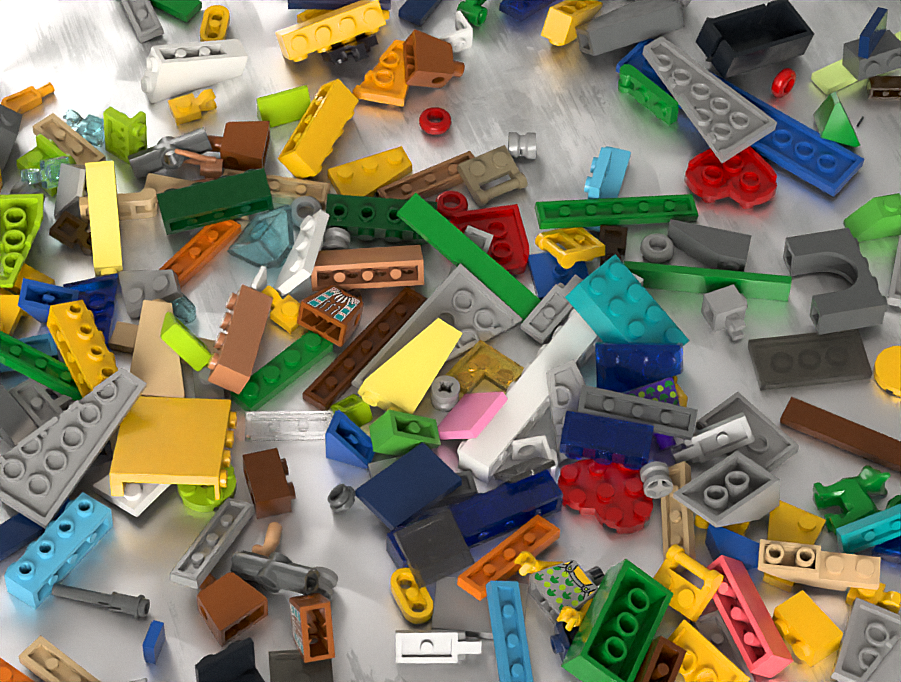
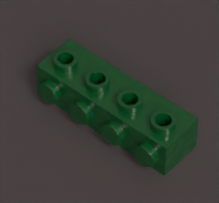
(215, 201)
(371, 218)

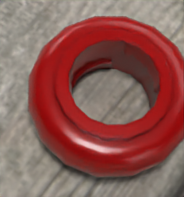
(783, 82)
(435, 128)
(451, 197)

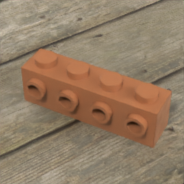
(368, 268)
(240, 339)

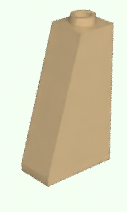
(152, 358)

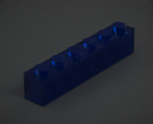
(495, 512)

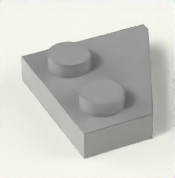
(148, 285)

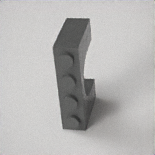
(837, 253)

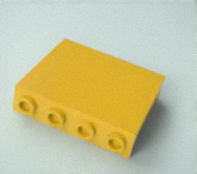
(174, 443)

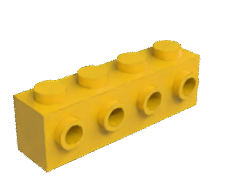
(329, 29)
(318, 130)
(81, 344)

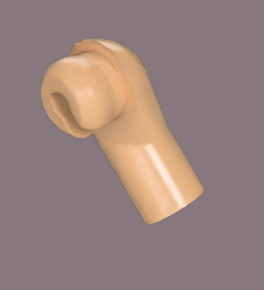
(271, 540)

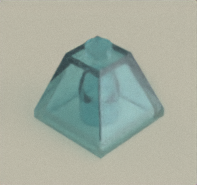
(266, 239)

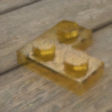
(484, 363)

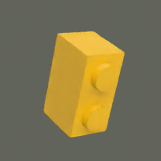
(807, 628)

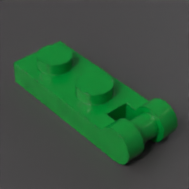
(648, 93)

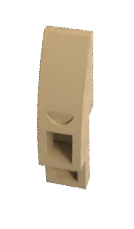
(818, 568)

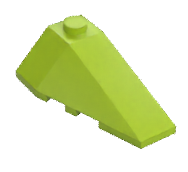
(19, 224)

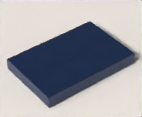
(408, 487)

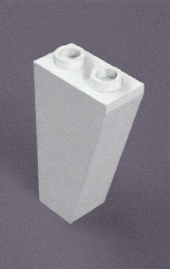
(191, 66)

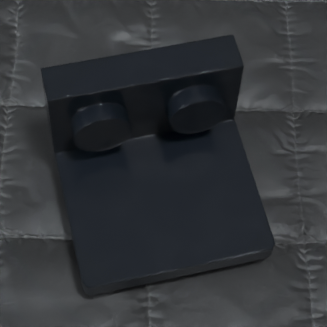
(230, 665)

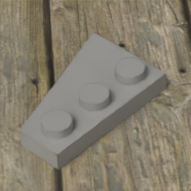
(564, 393)
(865, 641)

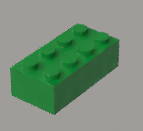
(618, 626)

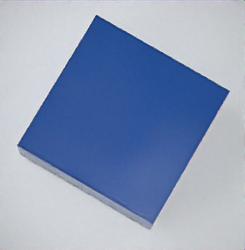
(153, 642)

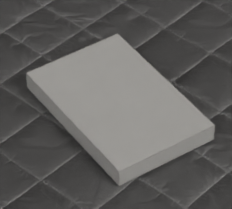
(770, 444)
(463, 612)

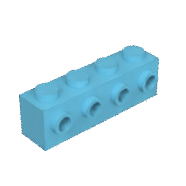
(58, 550)

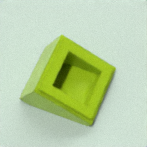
(354, 409)

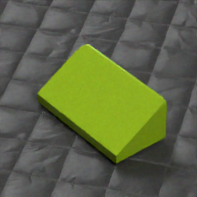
(283, 106)
(184, 342)

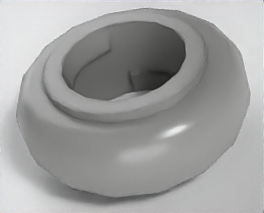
(302, 202)
(657, 240)

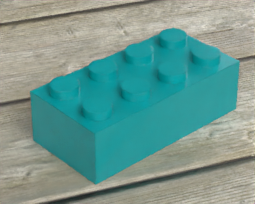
(622, 308)

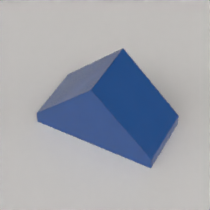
(38, 297)
(348, 442)
(730, 544)

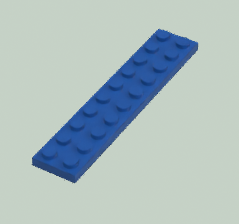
(789, 145)

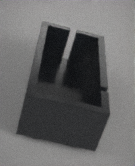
(754, 37)

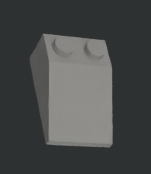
(731, 492)

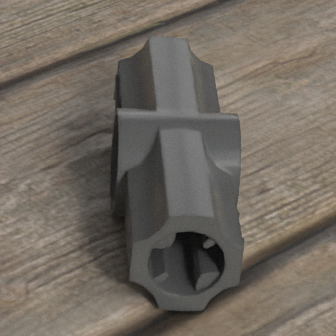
(154, 158)
(275, 572)

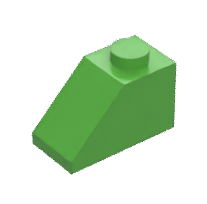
(876, 218)
(400, 432)

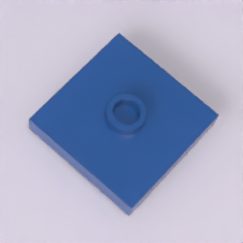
(547, 272)

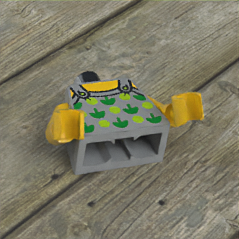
(560, 588)

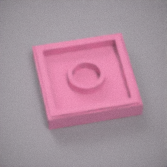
(471, 415)

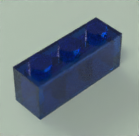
(606, 440)

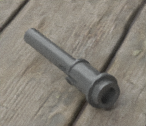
(116, 601)

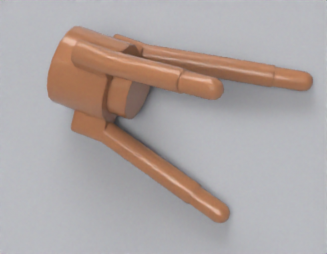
(209, 165)

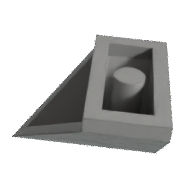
(71, 186)

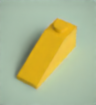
(565, 17)

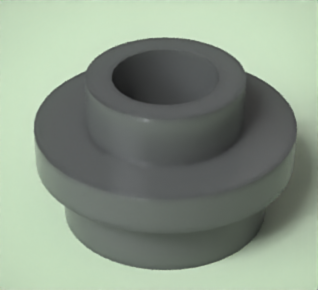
(341, 498)

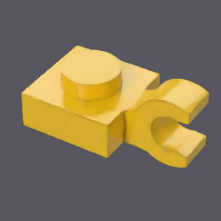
(188, 108)
(284, 310)
(888, 600)

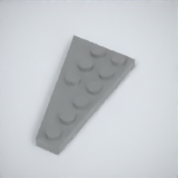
(717, 111)
(462, 304)
(55, 457)

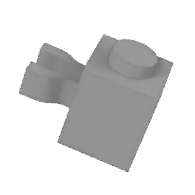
(725, 310)

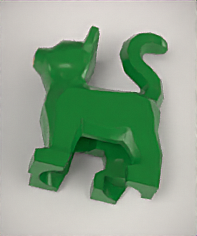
(852, 497)

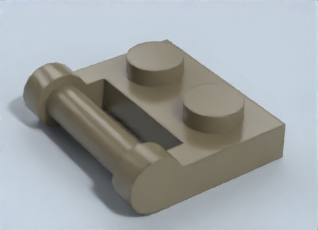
(488, 168)

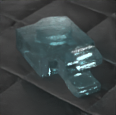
(89, 128)
(47, 174)

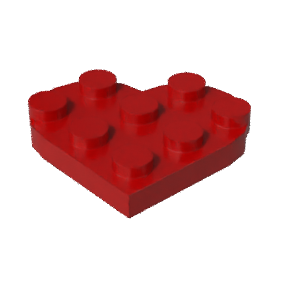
(742, 178)
(509, 241)
(608, 493)

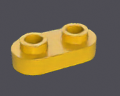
(215, 23)
(411, 598)

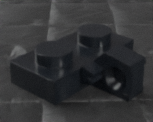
(357, 49)

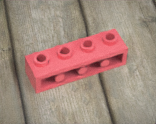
(749, 619)

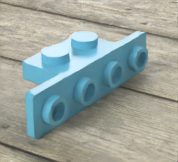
(607, 176)

